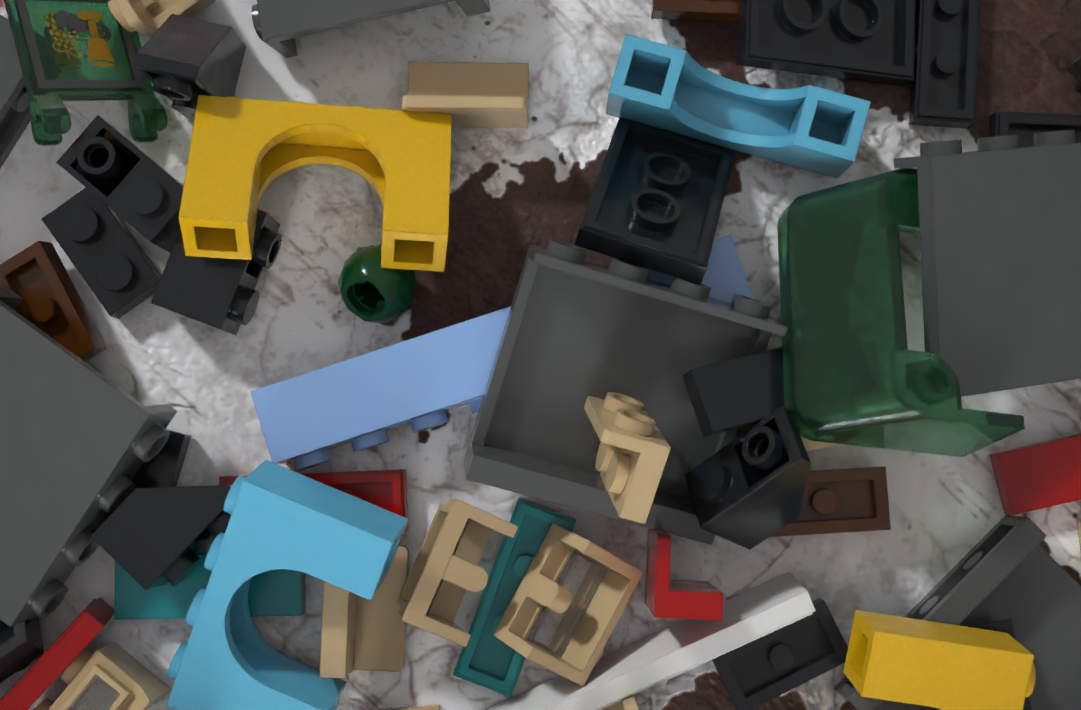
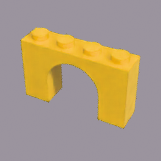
(250, 142)
(937, 664)

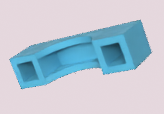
(789, 126)

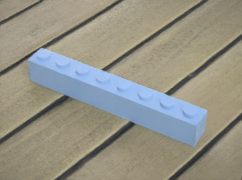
(412, 380)

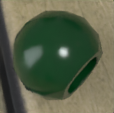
(374, 291)

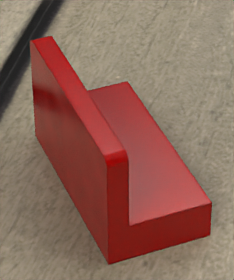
(676, 597)

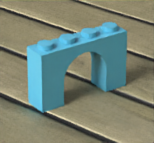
(273, 525)

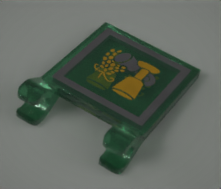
(79, 55)

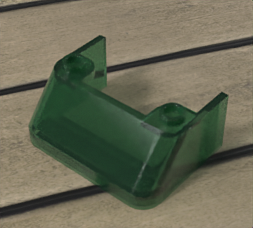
(847, 328)

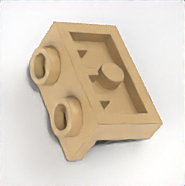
(629, 453)

